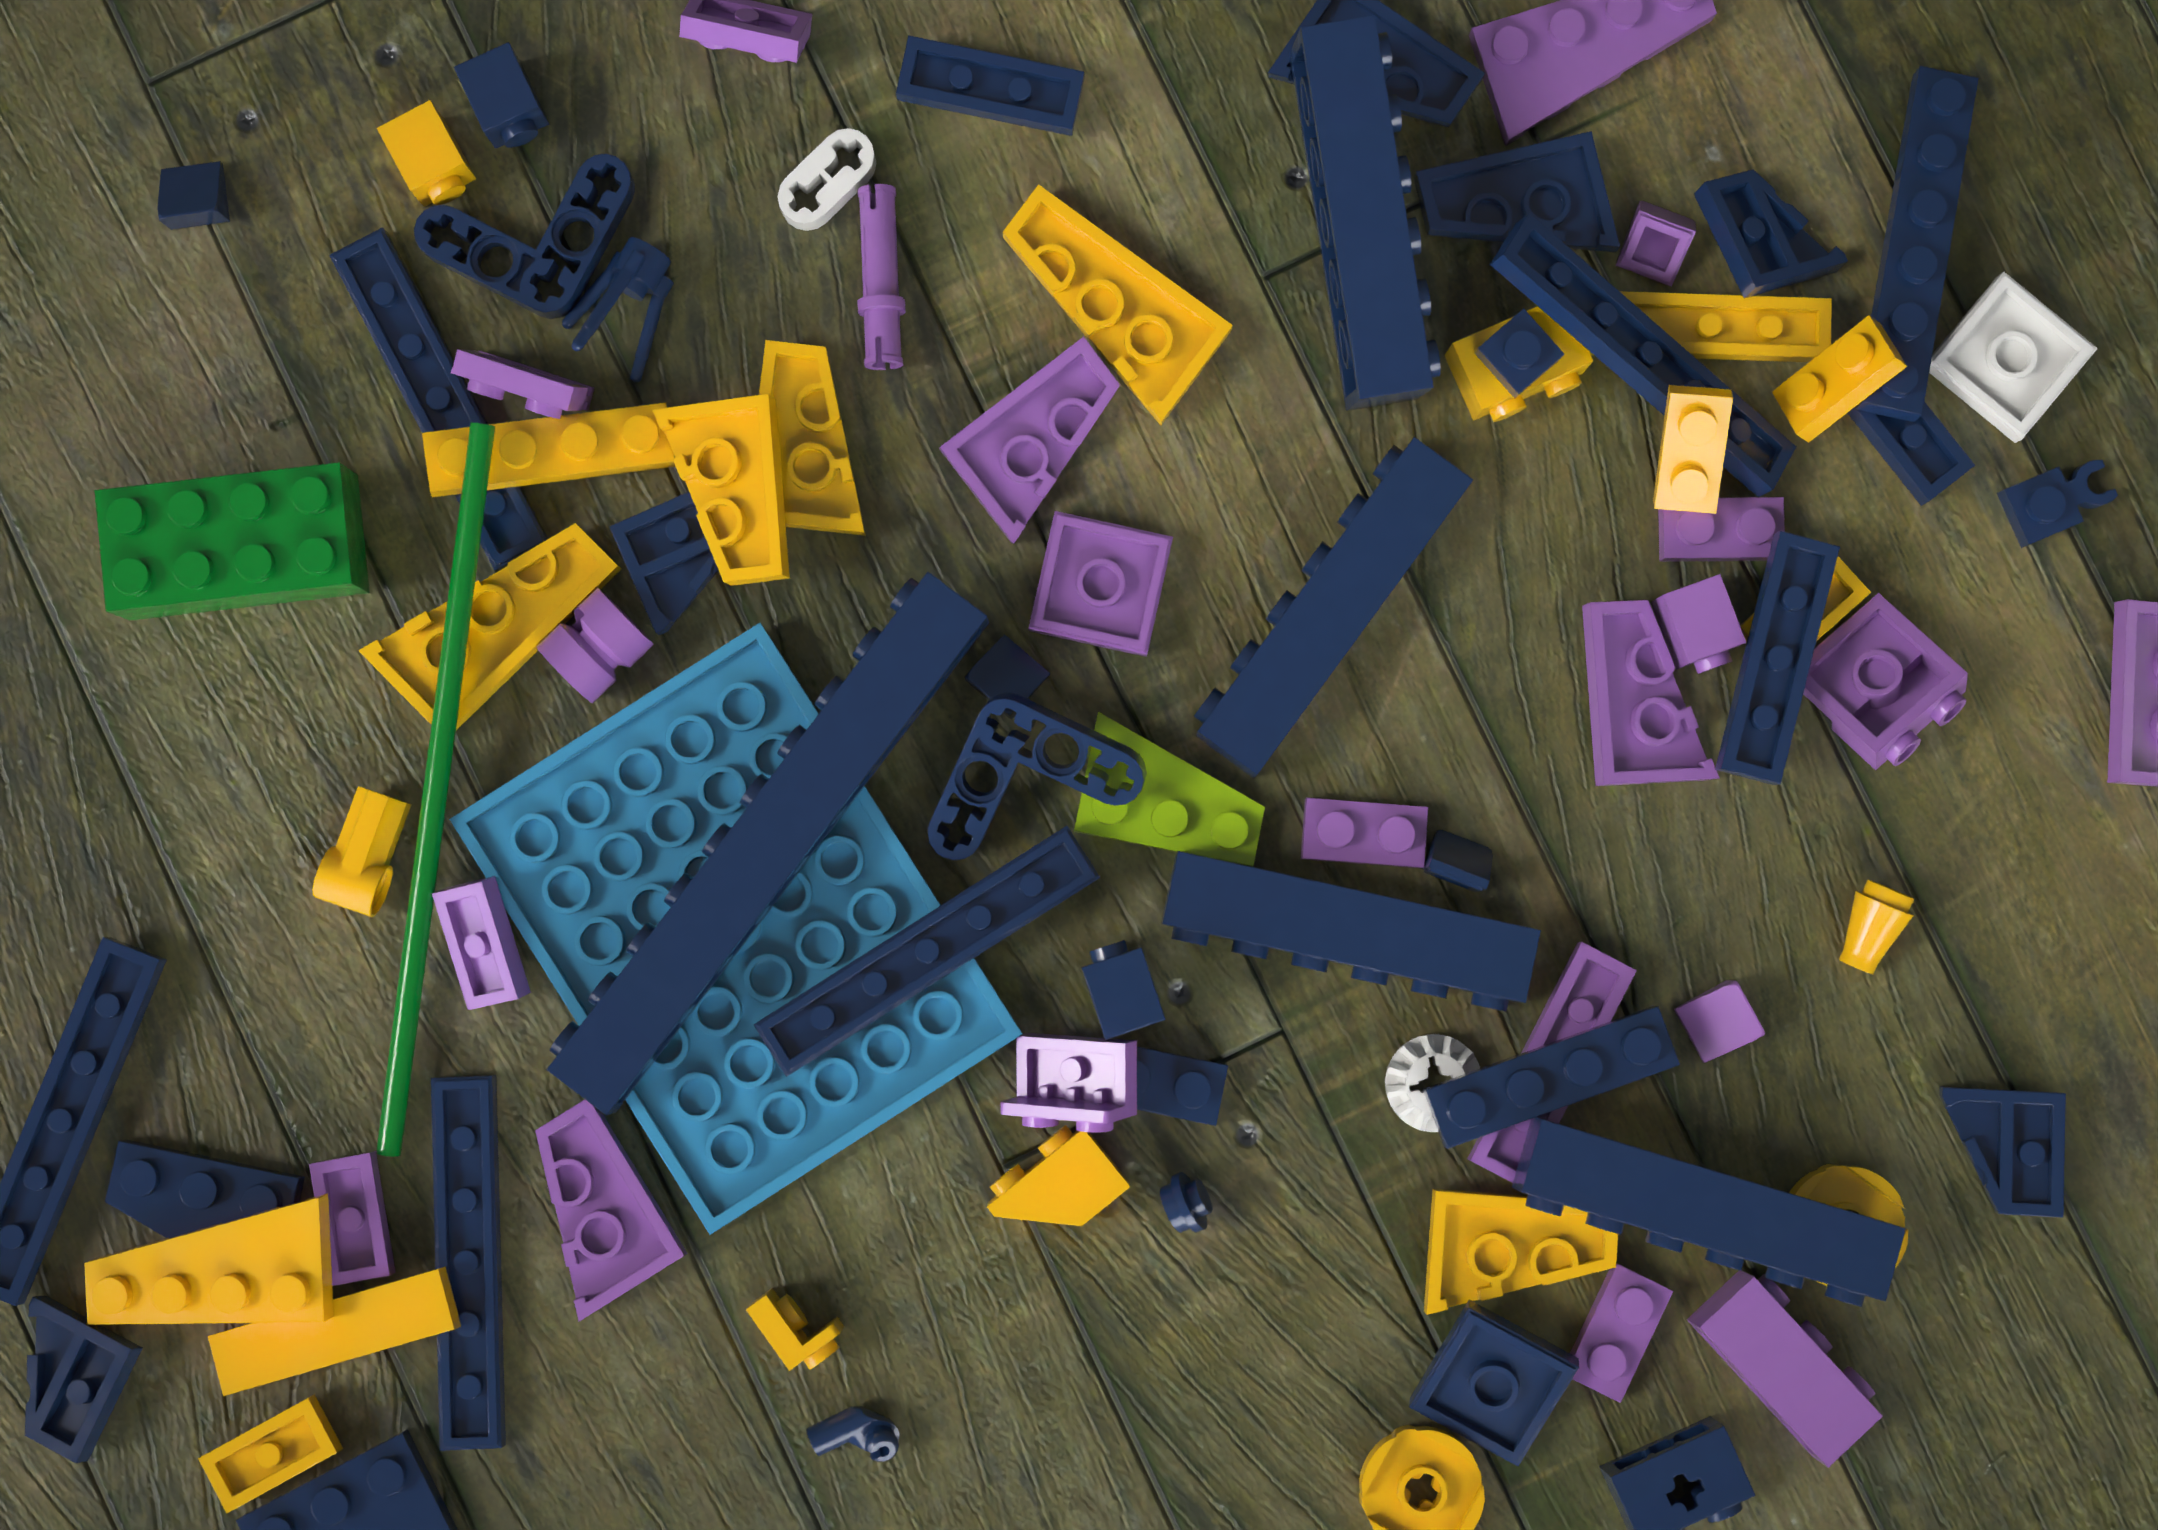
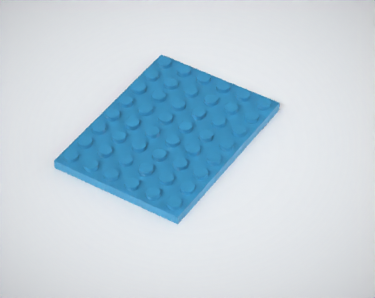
(603, 837)

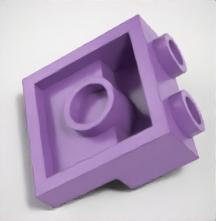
(1883, 683)

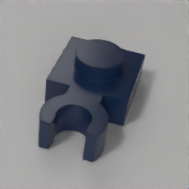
(2050, 503)

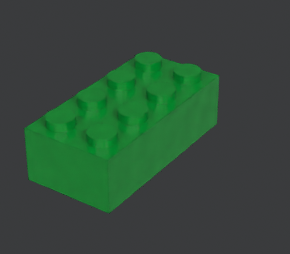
(231, 541)

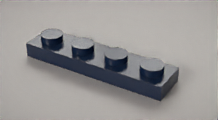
(1777, 658)
(1551, 1077)

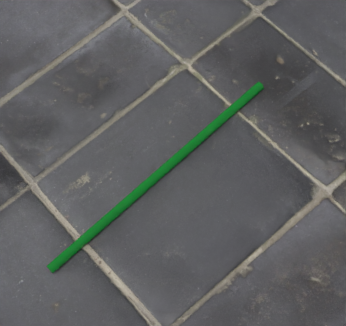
(435, 789)

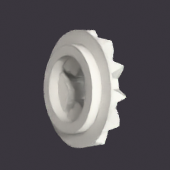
(1411, 1065)

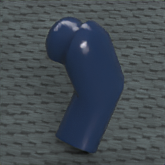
(859, 1427)

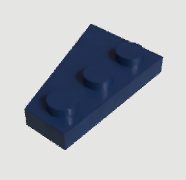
(1550, 180)

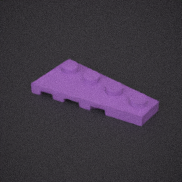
(1569, 48)

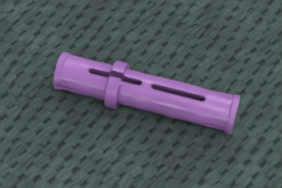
(881, 300)

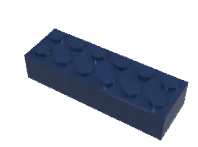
(1362, 212)

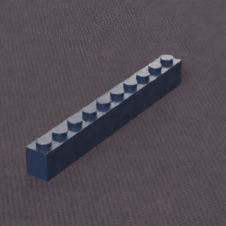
(767, 844)

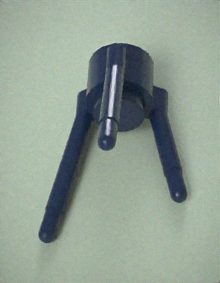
(635, 273)

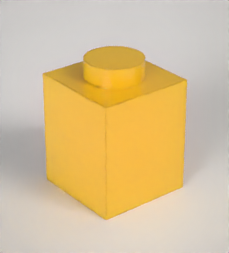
(427, 155)

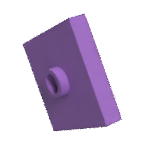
(1100, 583)

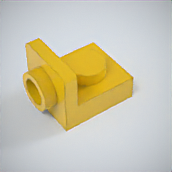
(782, 1326)

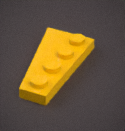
(1125, 307)
(507, 622)
(231, 1272)

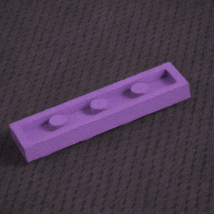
(1581, 1000)

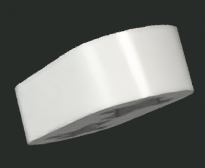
(817, 169)

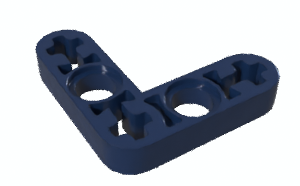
(533, 264)
(1006, 754)

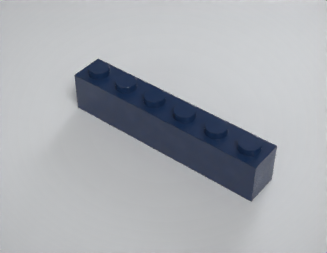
(1333, 606)
(1350, 928)
(1709, 1210)

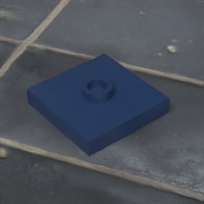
(1494, 1382)

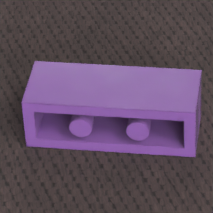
(1787, 1366)

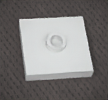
(2010, 357)

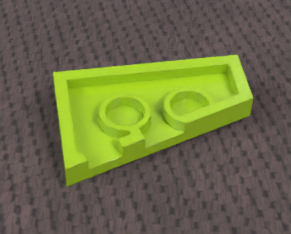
(1175, 808)

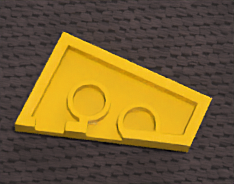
(812, 439)
(734, 476)
(1499, 1245)

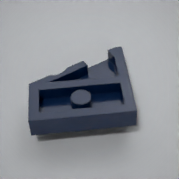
(1762, 235)
(666, 558)
(2013, 1146)
(73, 1379)

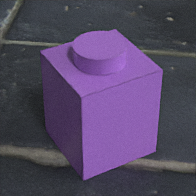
(1699, 624)

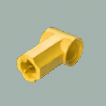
(358, 867)

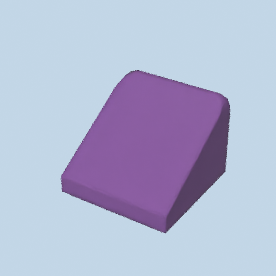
(1656, 243)
(1719, 1020)

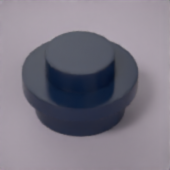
(1186, 1203)

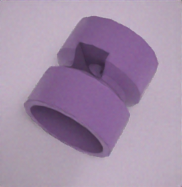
(594, 645)

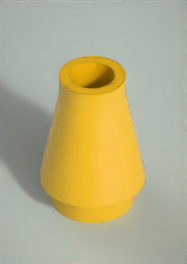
(1874, 925)

